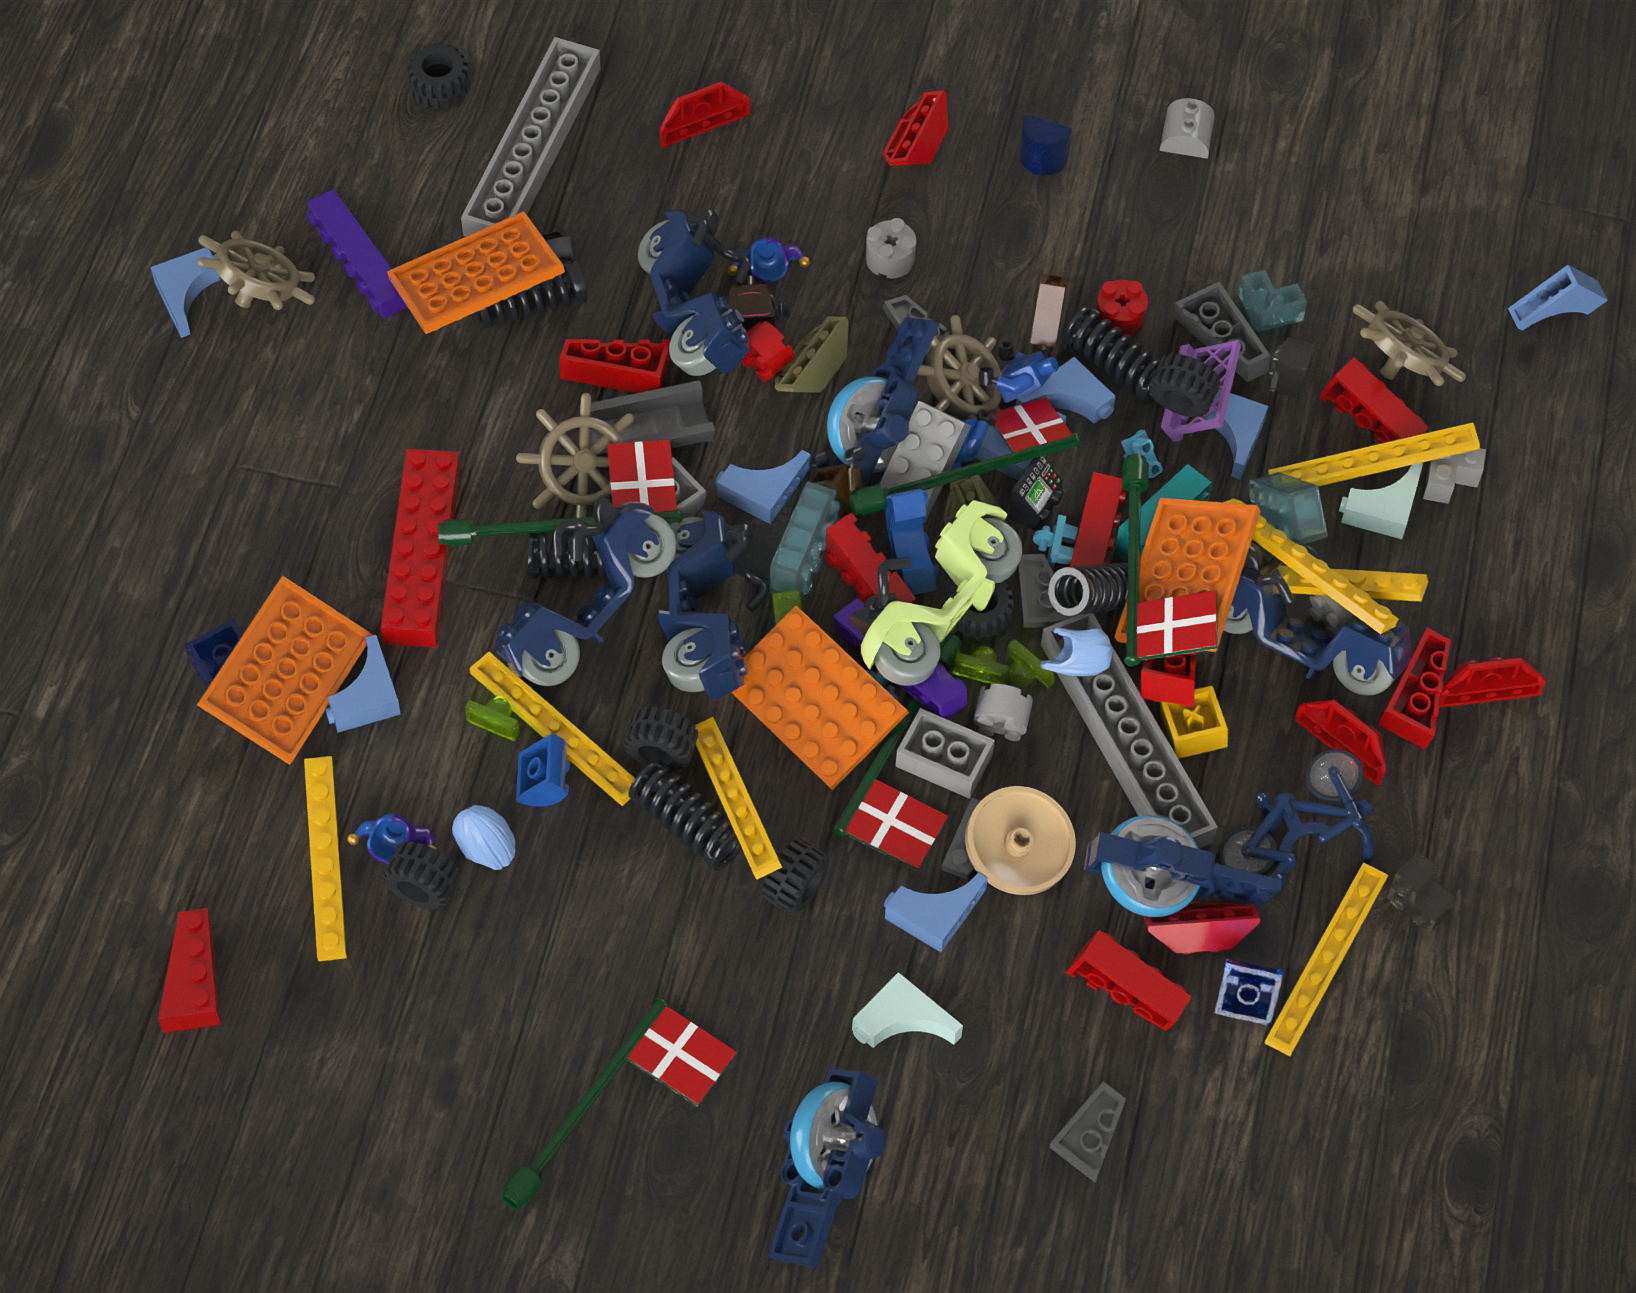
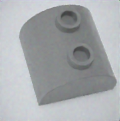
(1188, 128)
(689, 493)

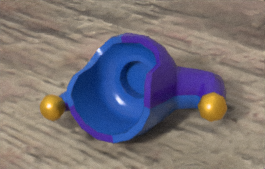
(770, 259)
(388, 833)

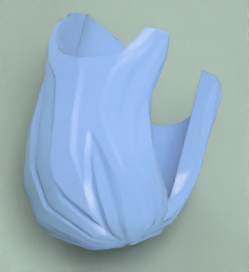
(1083, 653)
(484, 837)

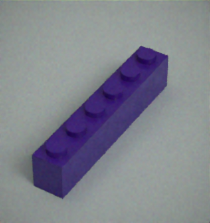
(356, 252)
(938, 693)

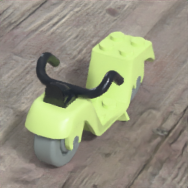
(907, 636)

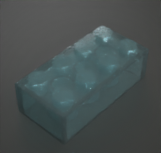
(1290, 506)
(804, 540)

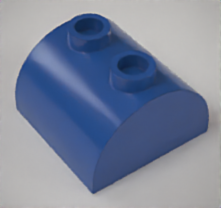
(543, 772)

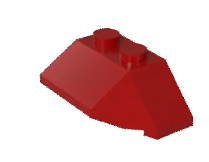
(703, 112)
(919, 132)
(1491, 681)
(1343, 730)
(1204, 926)

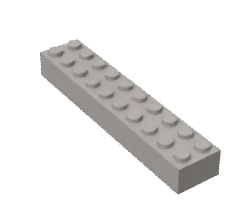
(533, 135)
(1132, 740)

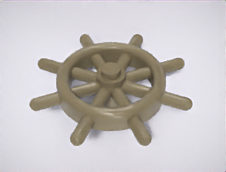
(255, 271)
(1408, 344)
(963, 374)
(580, 462)

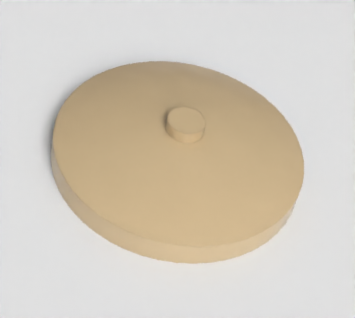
(1020, 840)

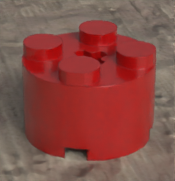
(1123, 304)
(767, 351)

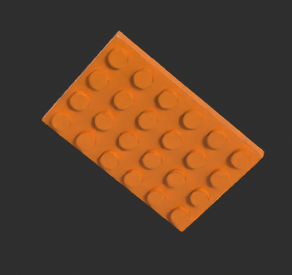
(475, 272)
(1194, 551)
(285, 670)
(816, 698)

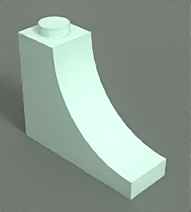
(1382, 509)
(903, 1009)

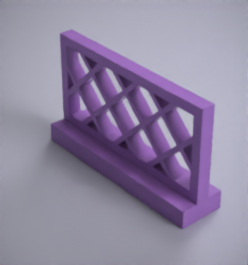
(1175, 424)

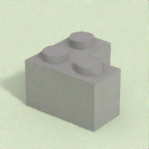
(1446, 471)

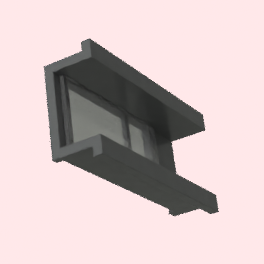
(659, 414)

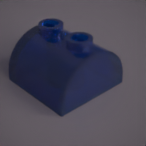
(1044, 145)
(212, 650)
(1248, 991)

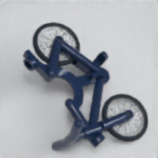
(1329, 777)

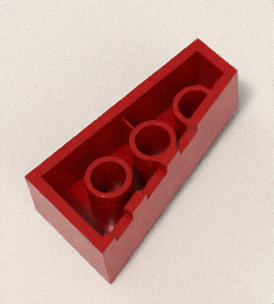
(616, 364)
(1371, 404)
(1099, 520)
(857, 561)
(1170, 679)
(1416, 697)
(191, 978)
(1130, 980)

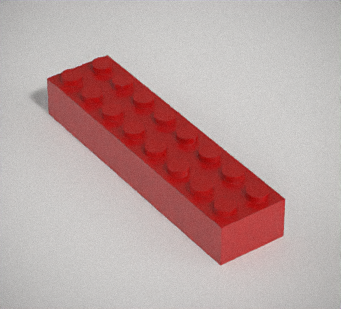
(417, 559)

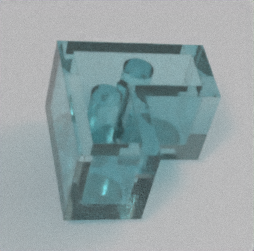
(1270, 306)

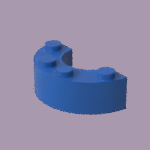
(907, 539)

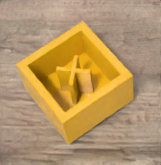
(1197, 727)

